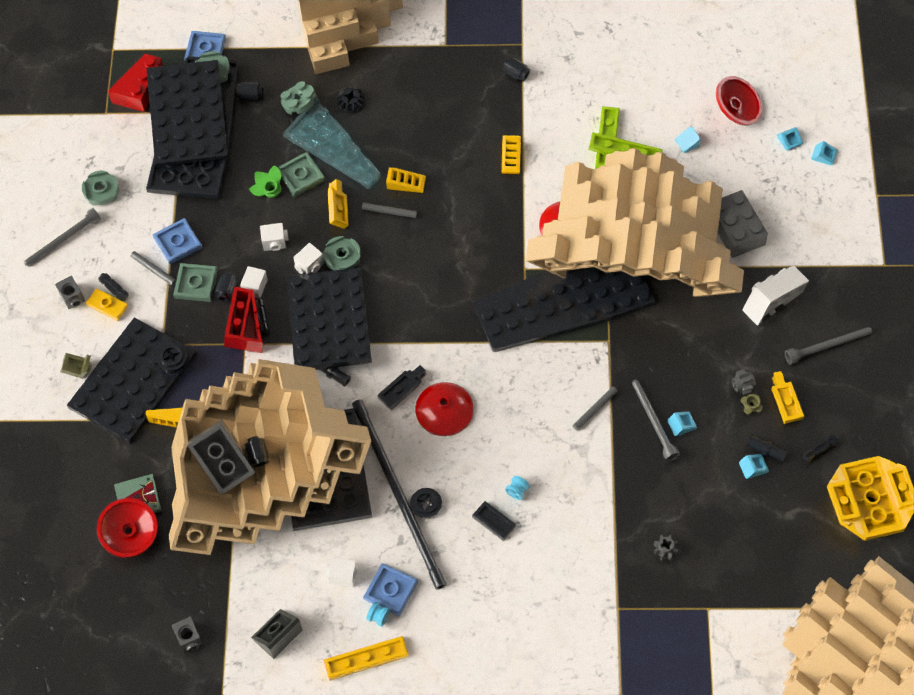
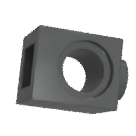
(69, 286)
(181, 629)

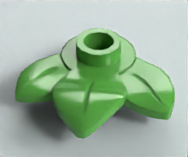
(266, 182)

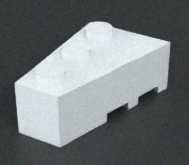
(773, 292)

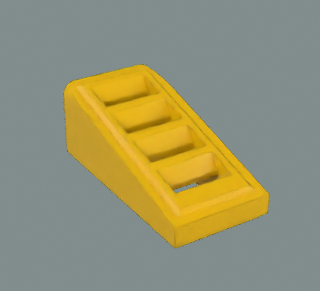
(511, 143)
(404, 186)
(166, 417)

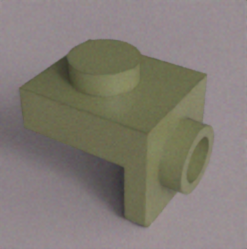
(76, 365)

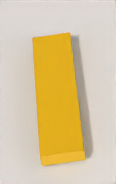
(366, 658)

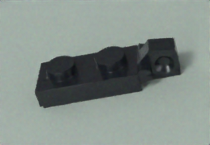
(401, 387)

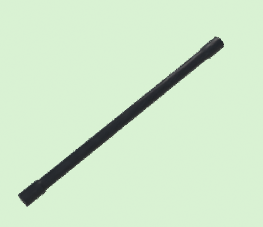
(434, 572)

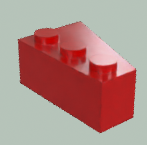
(132, 87)
(242, 323)

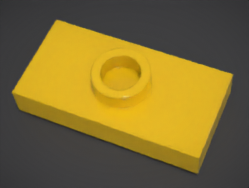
(107, 304)

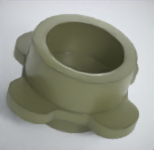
(752, 398)

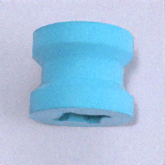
(517, 487)
(378, 614)

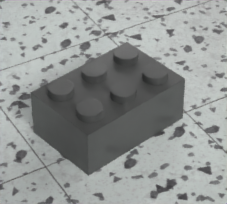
(740, 225)
(221, 456)

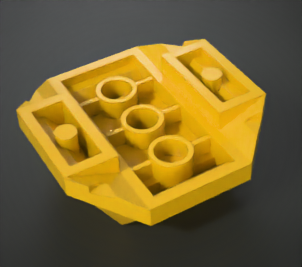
(886, 484)

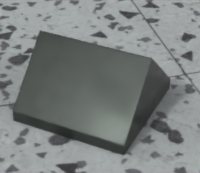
(277, 632)

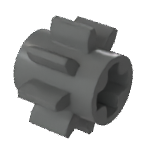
(743, 382)
(668, 543)

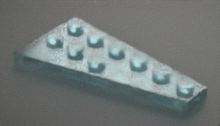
(328, 141)

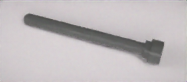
(90, 218)
(794, 355)
(670, 451)

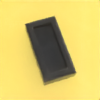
(494, 520)

